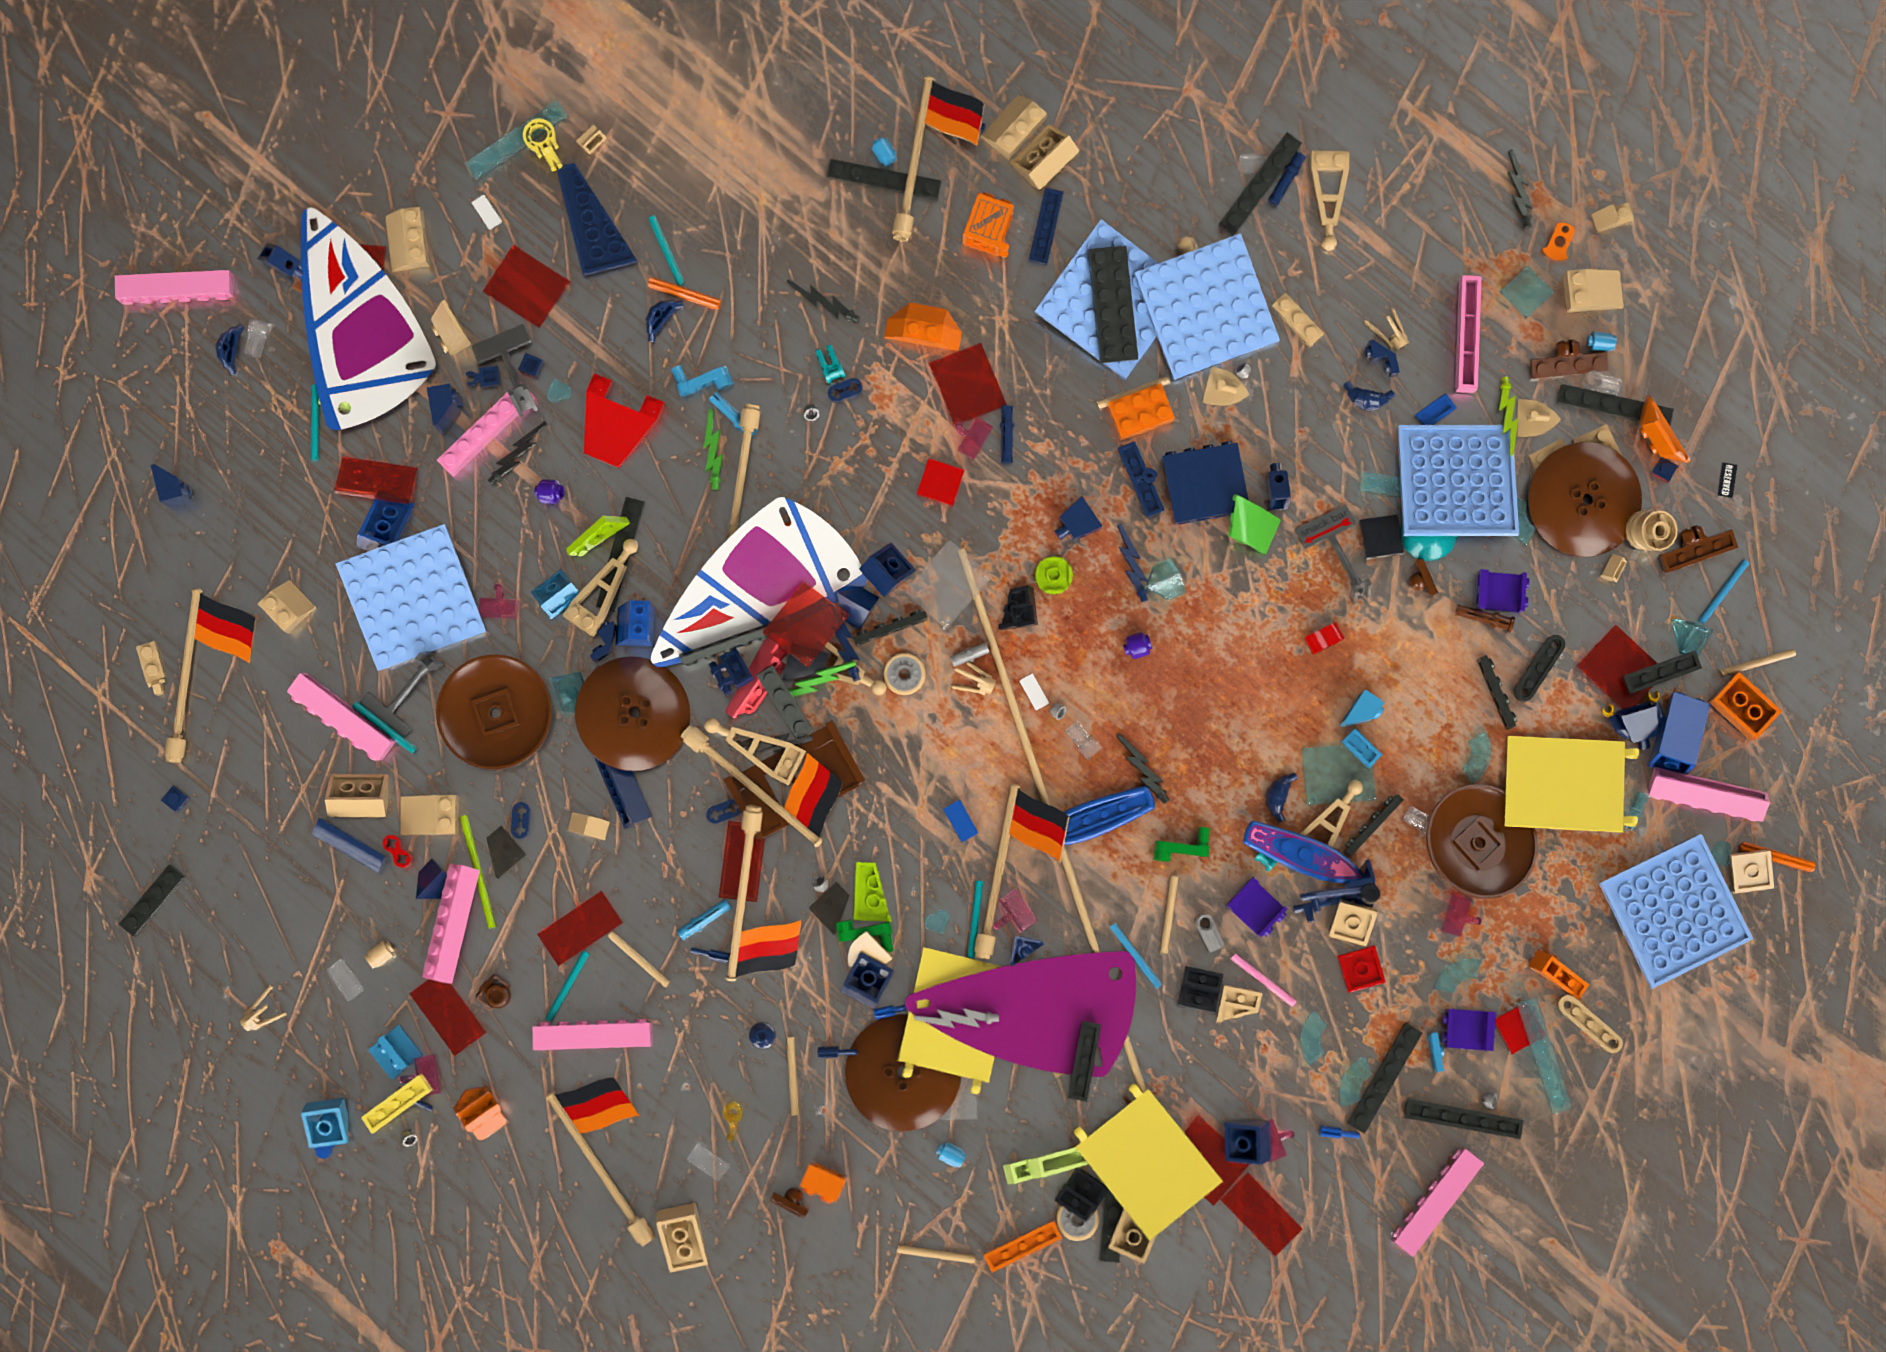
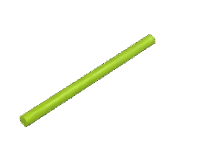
(475, 865)

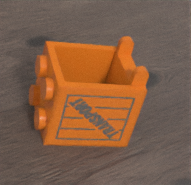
(989, 225)

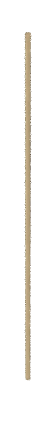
(1044, 798)

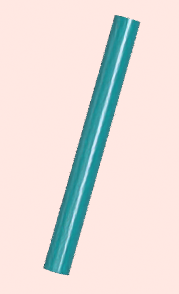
(666, 250)
(314, 422)
(384, 727)
(975, 918)
(567, 985)

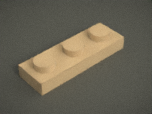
(1297, 319)

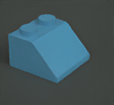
(1363, 709)
(325, 1122)

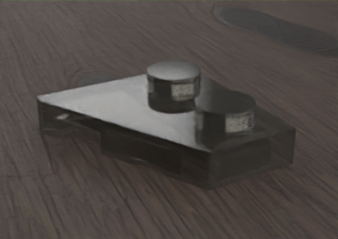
(831, 906)

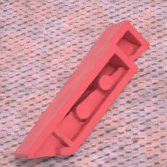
(751, 694)

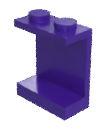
(1501, 591)
(1257, 908)
(1468, 1029)

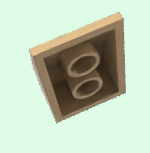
(1592, 290)
(449, 329)
(429, 815)
(682, 1237)

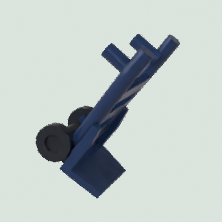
(1361, 891)

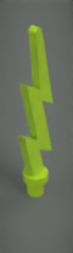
(1509, 404)

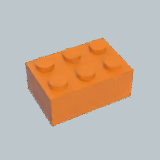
(1140, 412)
(1745, 706)
(823, 1182)

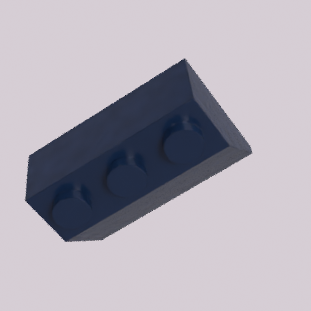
(444, 406)

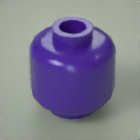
(549, 491)
(1137, 645)

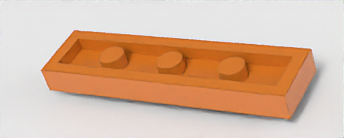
(1022, 1246)

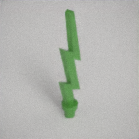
(713, 462)
(825, 675)

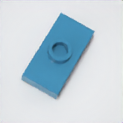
(1361, 748)
(1436, 1052)

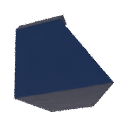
(858, 605)
(431, 881)
(1022, 948)

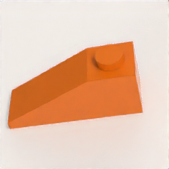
(1558, 974)

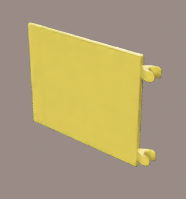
(1566, 784)
(931, 1048)
(1148, 1163)

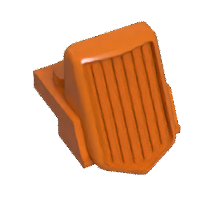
(479, 1112)

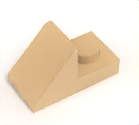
(1612, 217)

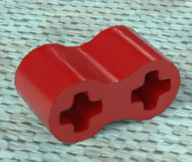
(1324, 638)
(398, 851)

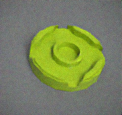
(1053, 575)

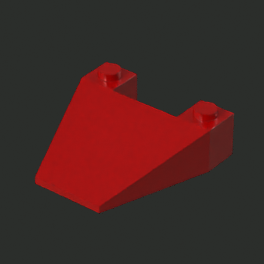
(614, 429)

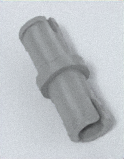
(969, 654)

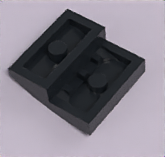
(1381, 537)
(1200, 990)
(1082, 1194)

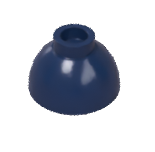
(762, 1035)

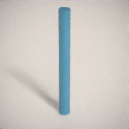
(1724, 590)
(1137, 957)

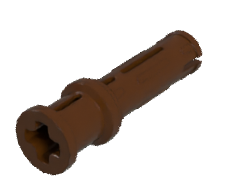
(1494, 622)

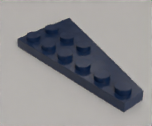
(594, 233)

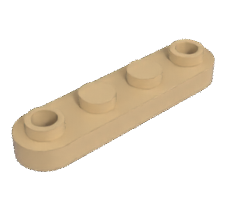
(1590, 1024)

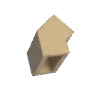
(591, 139)
(1613, 568)

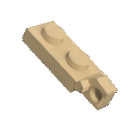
(152, 666)

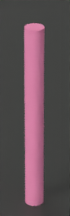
(1263, 979)

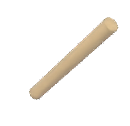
(1102, 403)
(1757, 662)
(1169, 914)
(639, 959)
(792, 1076)
(936, 1254)

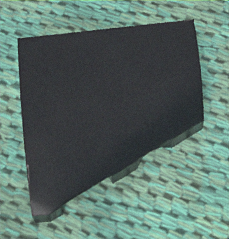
(1020, 609)
(796, 669)

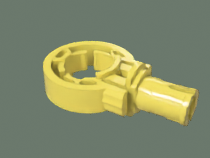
(548, 152)

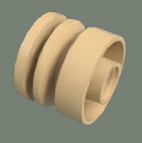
(1651, 530)

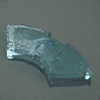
(1525, 528)
(1479, 757)
(1456, 973)
(1311, 1038)
(1352, 1081)

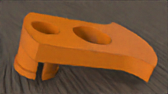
(1552, 250)

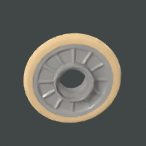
(908, 662)
(1074, 1231)

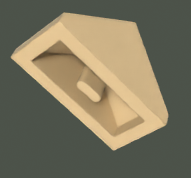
(588, 826)

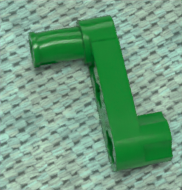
(1163, 849)
(846, 932)

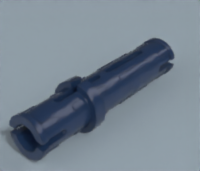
(1290, 172)
(1007, 434)

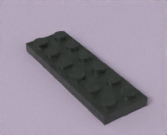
(1113, 304)

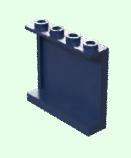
(1204, 482)

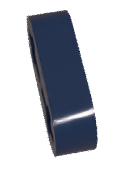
(846, 394)
(722, 807)
(516, 819)

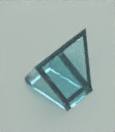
(1166, 580)
(1690, 636)

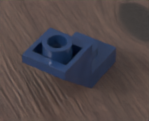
(1378, 352)
(607, 633)

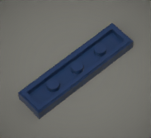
(1046, 226)

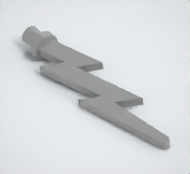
(970, 1020)

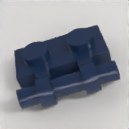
(735, 667)

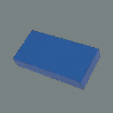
(1435, 411)
(960, 821)

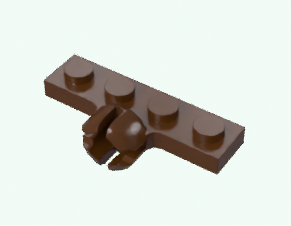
(1568, 362)
(1697, 548)

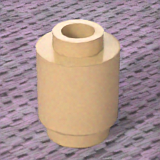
(1186, 245)
(379, 954)

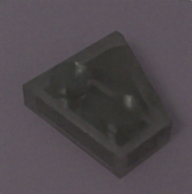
(503, 851)

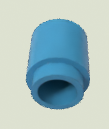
(884, 151)
(1601, 341)
(951, 1154)

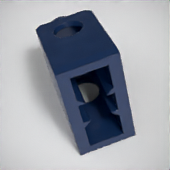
(275, 257)
(1277, 488)
(1078, 521)

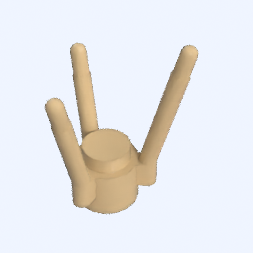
(1399, 337)
(985, 683)
(251, 1019)

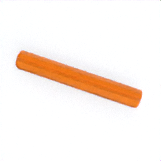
(684, 293)
(1780, 857)

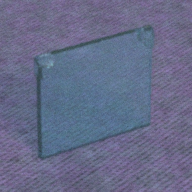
(1329, 772)

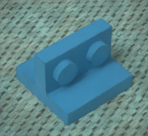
(555, 593)
(395, 1052)

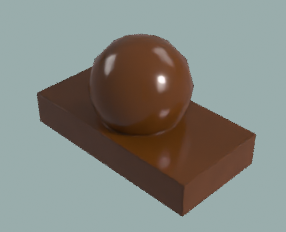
(1423, 579)
(791, 1202)

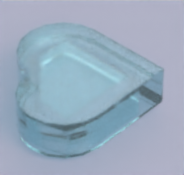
(558, 391)
(1721, 853)
(937, 922)

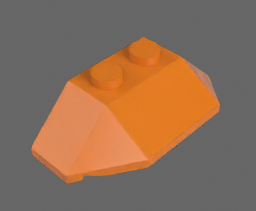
(924, 326)
(1660, 433)

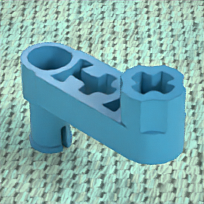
(719, 376)

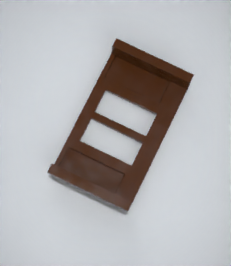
(826, 748)

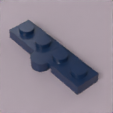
(1141, 479)

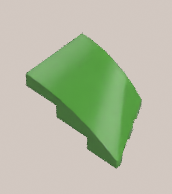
(1252, 525)

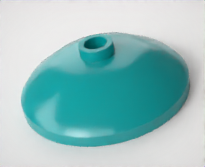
(1428, 547)

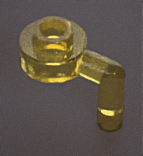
(732, 1118)

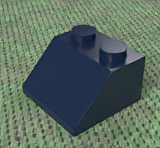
(170, 488)
(887, 569)
(866, 980)
(1248, 1141)

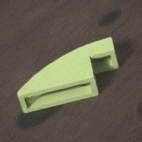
(1043, 1165)

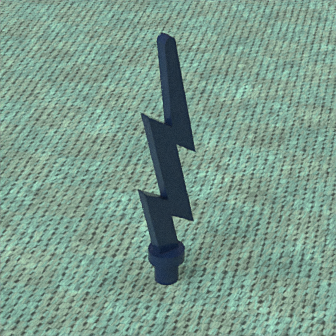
(1137, 573)
(850, 653)

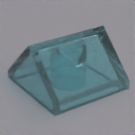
(566, 691)

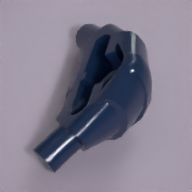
(659, 315)
(227, 347)
(1366, 398)
(1277, 795)

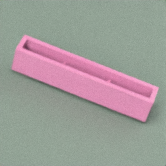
(174, 286)
(1468, 334)
(479, 435)
(341, 716)
(1708, 794)
(450, 923)
(592, 1036)
(1437, 1201)

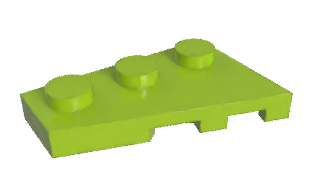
(597, 533)
(869, 899)

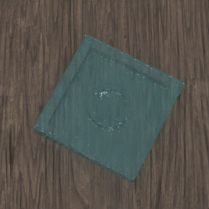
(1527, 292)

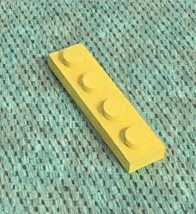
(397, 1103)

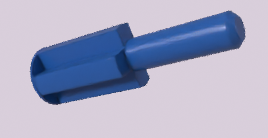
(887, 1011)
(1334, 1132)

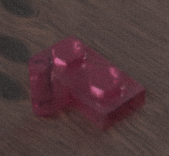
(973, 438)
(498, 607)
(1017, 911)
(1457, 916)
(427, 1066)
(1277, 1147)

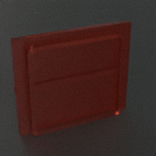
(1612, 659)

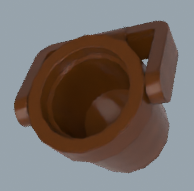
(496, 995)

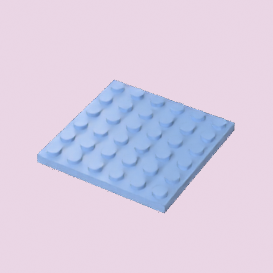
(1070, 298)
(1206, 306)
(1457, 481)
(411, 597)
(1676, 911)

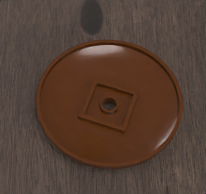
(1558, 503)
(466, 707)
(605, 720)
(1506, 851)
(882, 1094)

